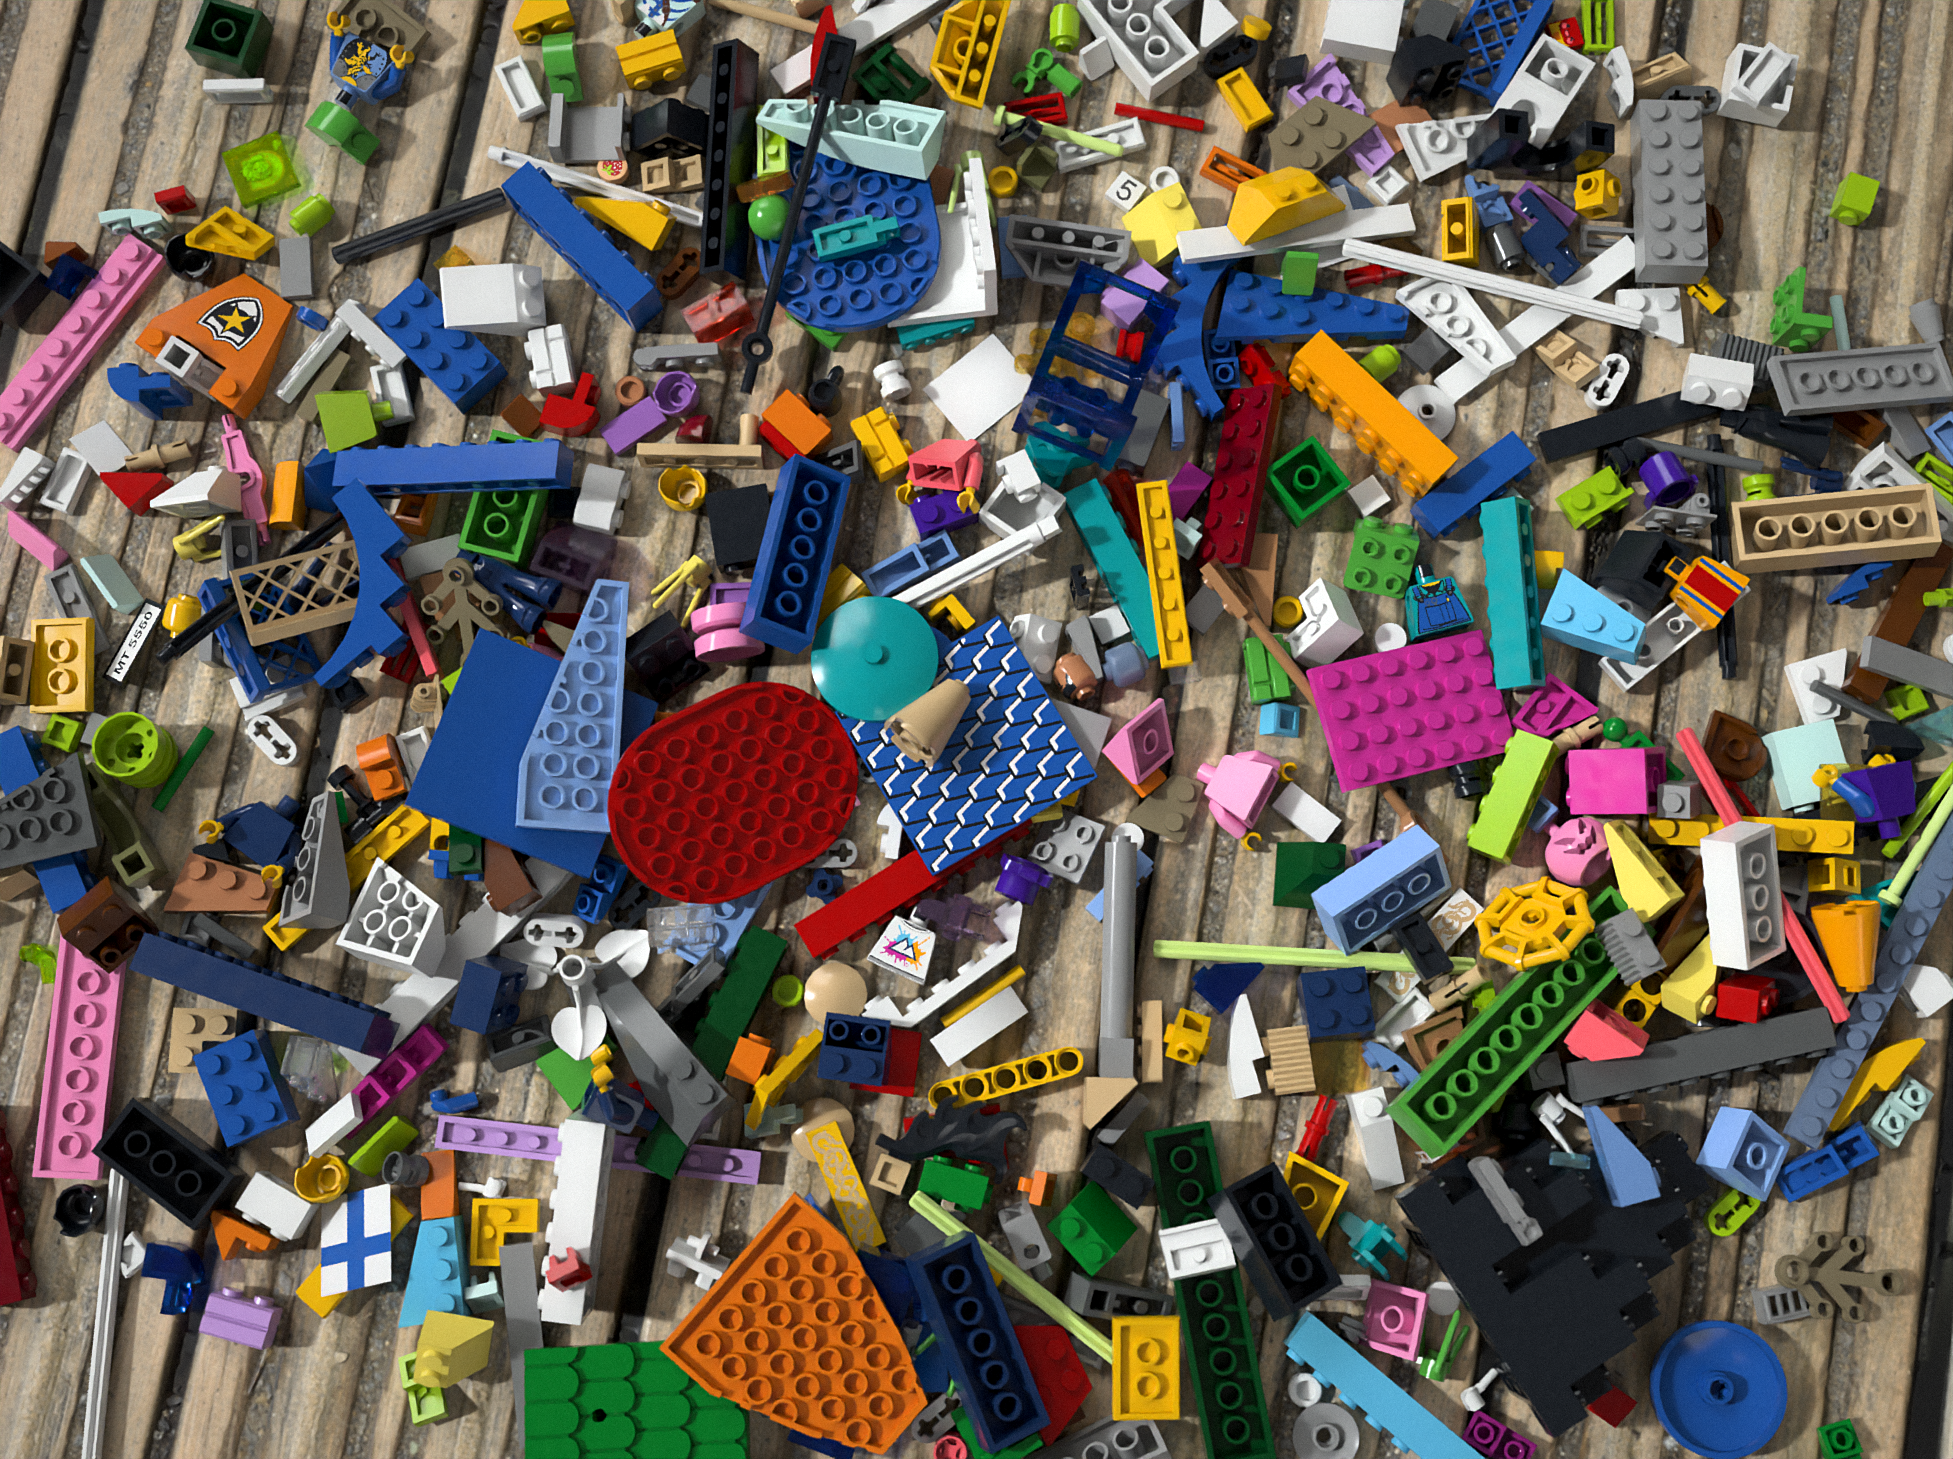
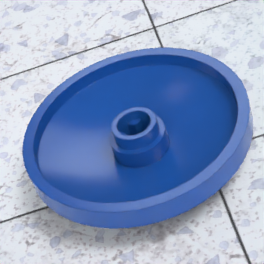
(1718, 1389)

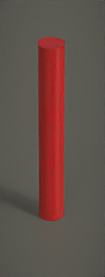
(1159, 117)

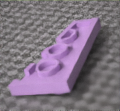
(1329, 83)

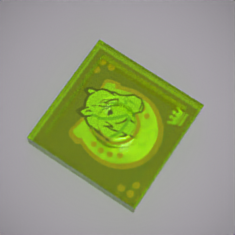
(261, 169)

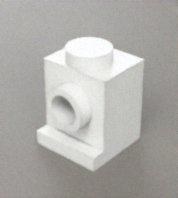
(1019, 476)

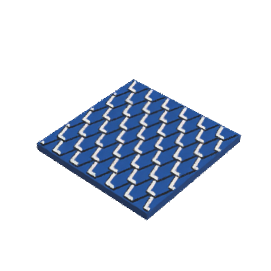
(999, 765)

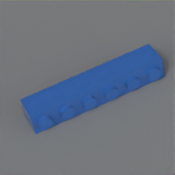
(62, 877)

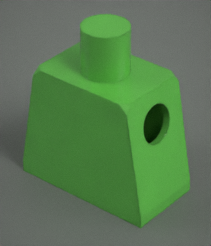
(571, 1076)

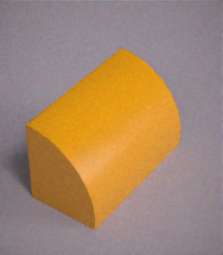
(288, 497)

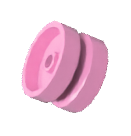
(720, 634)

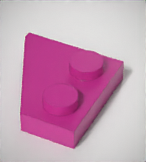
(1552, 709)

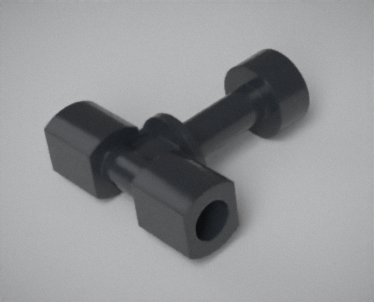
(369, 811)

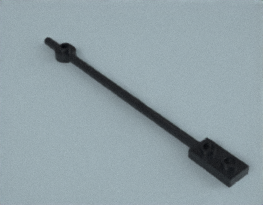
(827, 85)

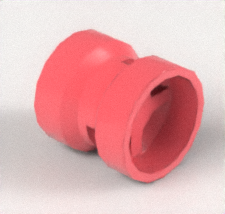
(951, 1451)

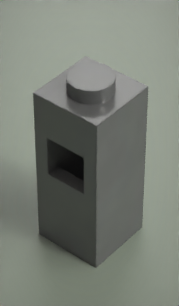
(1151, 413)

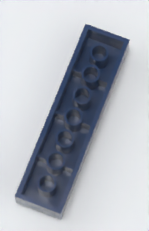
(266, 994)

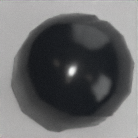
(188, 262)
(79, 1210)

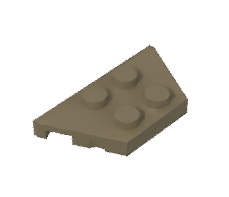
(1317, 135)

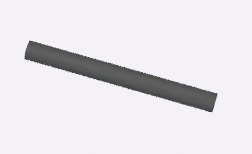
(1703, 455)

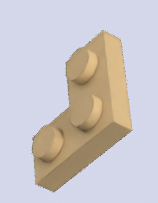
(193, 1029)

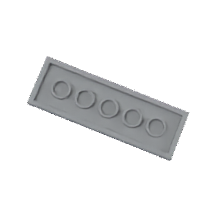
(1861, 378)

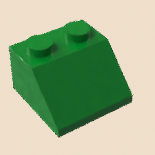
(1092, 1227)

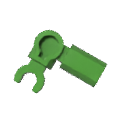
(1042, 66)

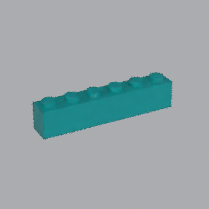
(1115, 560)
(1512, 594)

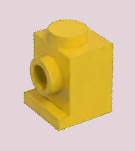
(1834, 876)

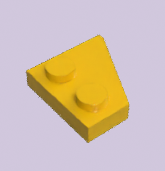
(230, 235)

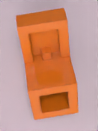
(382, 763)

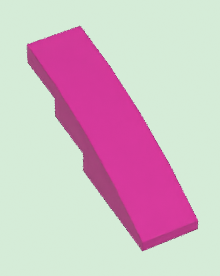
(397, 1074)

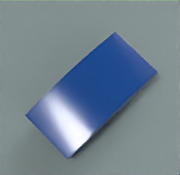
(1220, 362)
(1856, 582)
(597, 897)

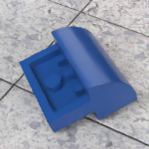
(148, 392)

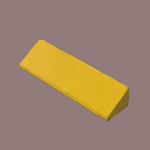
(311, 1288)

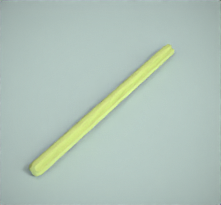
(1294, 956)
(1018, 1278)

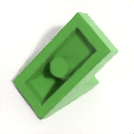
(1299, 272)

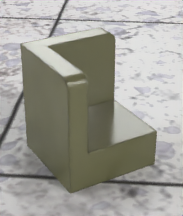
(1037, 165)

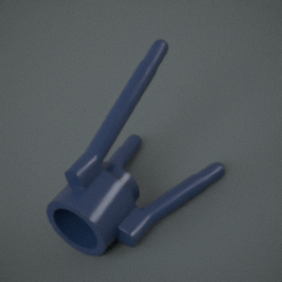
(1821, 480)
(304, 586)

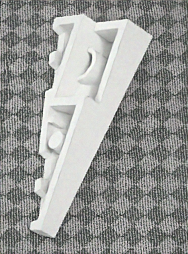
(1887, 469)

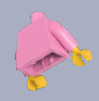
(1241, 789)

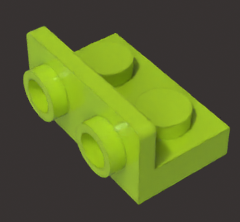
(1594, 497)

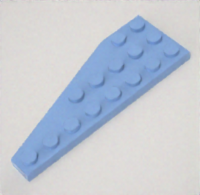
(579, 729)

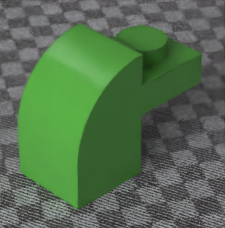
(562, 64)
(342, 129)

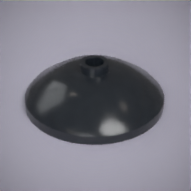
(1788, 971)

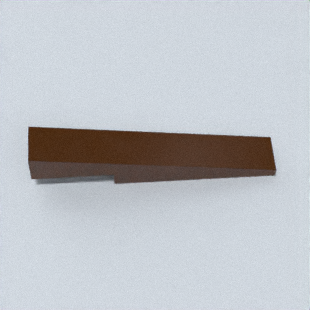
(1899, 619)

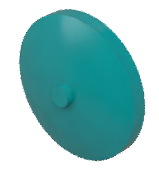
(874, 658)

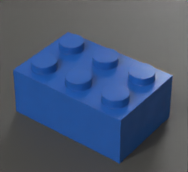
(246, 1088)

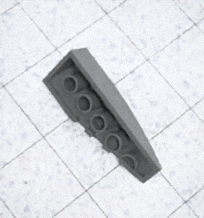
(662, 1061)

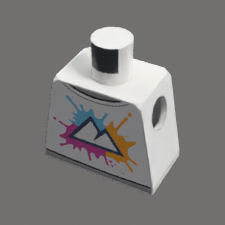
(906, 948)

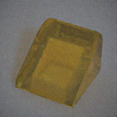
(453, 258)

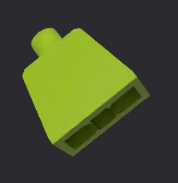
(350, 417)

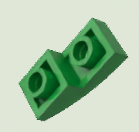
(1839, 1441)

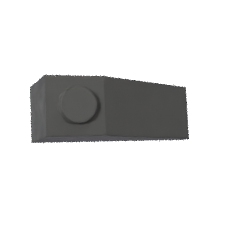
(1108, 1298)

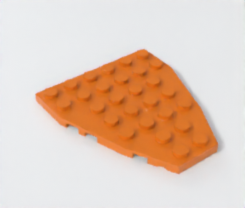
(803, 1336)

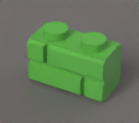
(1265, 676)

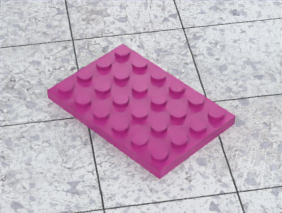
(1410, 710)

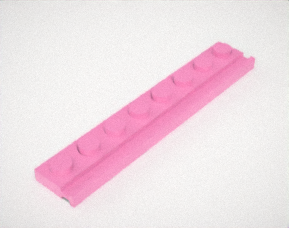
(76, 339)

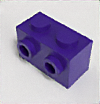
(940, 513)

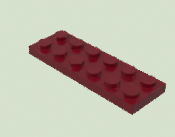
(1240, 476)

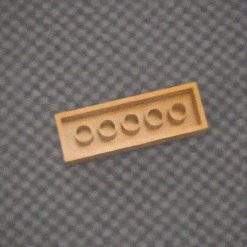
(1370, 415)

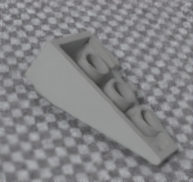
(321, 882)

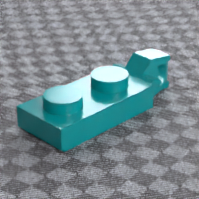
(854, 236)

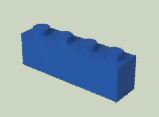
(1472, 485)

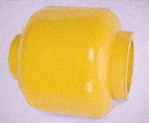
(181, 613)

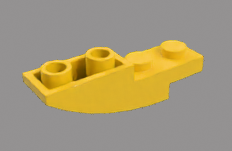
(1877, 1072)

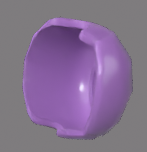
(676, 394)

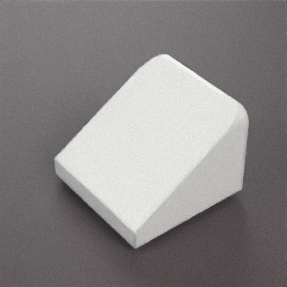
(1096, 58)

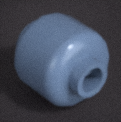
(1125, 664)

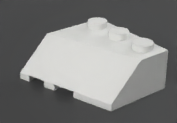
(395, 924)

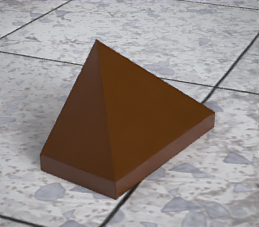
(1859, 425)

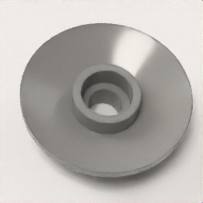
(1342, 1428)

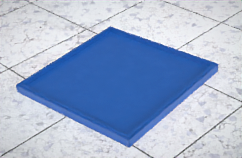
(478, 747)

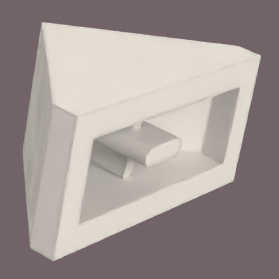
(1216, 27)

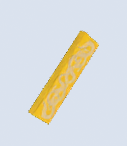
(845, 1185)

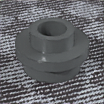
(1352, 1330)

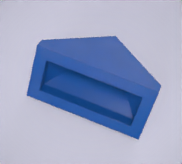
(319, 481)

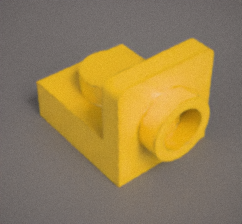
(957, 617)

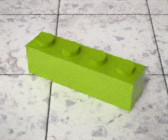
(1512, 796)

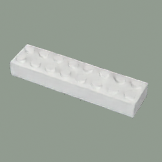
(1665, 635)

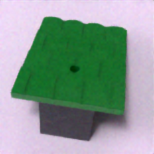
(624, 1405)

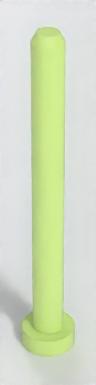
(1003, 116)
(1892, 895)

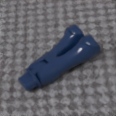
(498, 576)

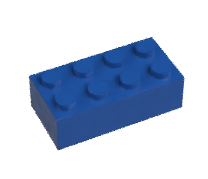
(447, 357)

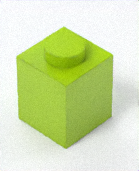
(1854, 199)

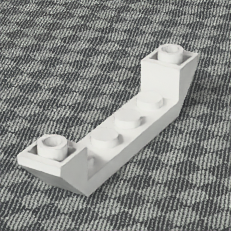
(1008, 924)

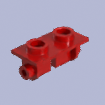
(1256, 364)

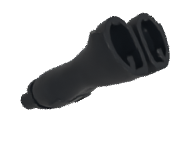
(1798, 435)

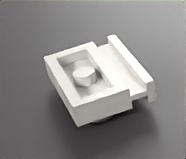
(272, 702)
(1196, 1249)

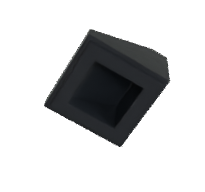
(219, 850)

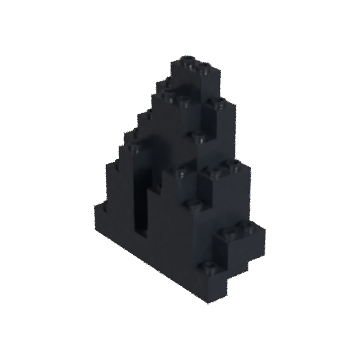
(1574, 1291)

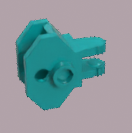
(1052, 460)
(1370, 1242)

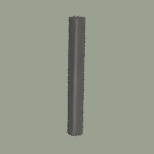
(1850, 702)

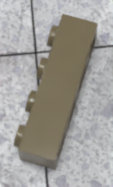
(331, 378)

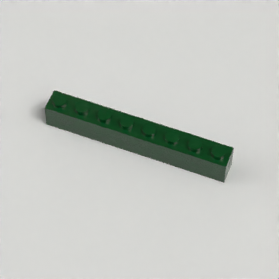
(718, 1034)

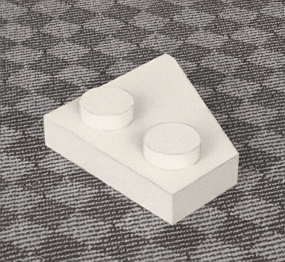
(1660, 312)
(1826, 668)

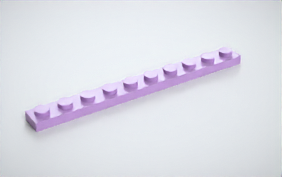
(543, 1144)

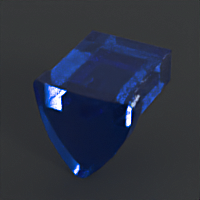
(68, 275)

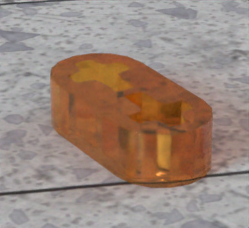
(765, 186)

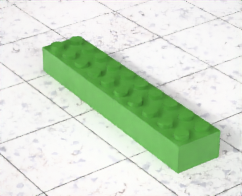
(1506, 1038)

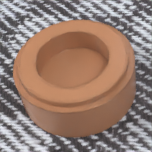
(630, 391)

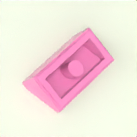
(36, 541)

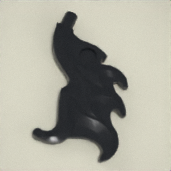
(957, 1129)

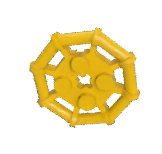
(1513, 912)

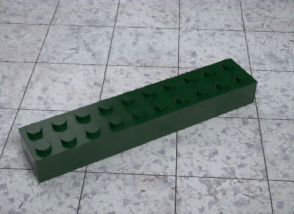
(1212, 1304)

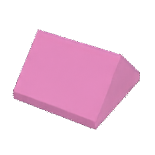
(1142, 743)
(1395, 1318)

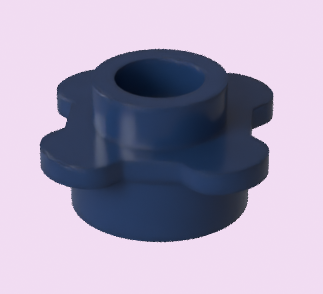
(821, 877)

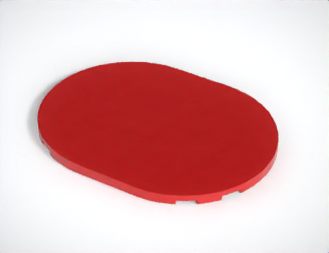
(732, 792)

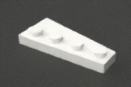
(1459, 321)

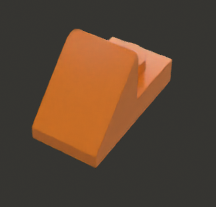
(233, 1230)

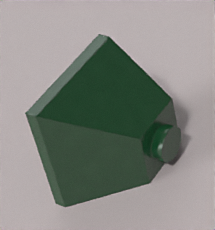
(1303, 870)

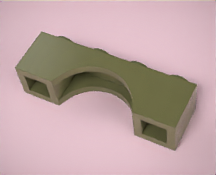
(131, 847)

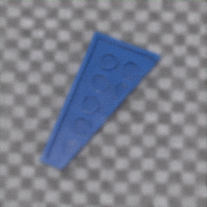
(1259, 311)

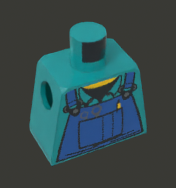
(1434, 605)

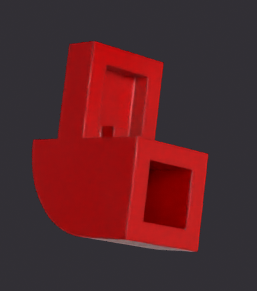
(573, 416)

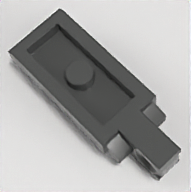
(692, 984)

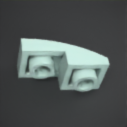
(146, 223)
(1898, 1111)

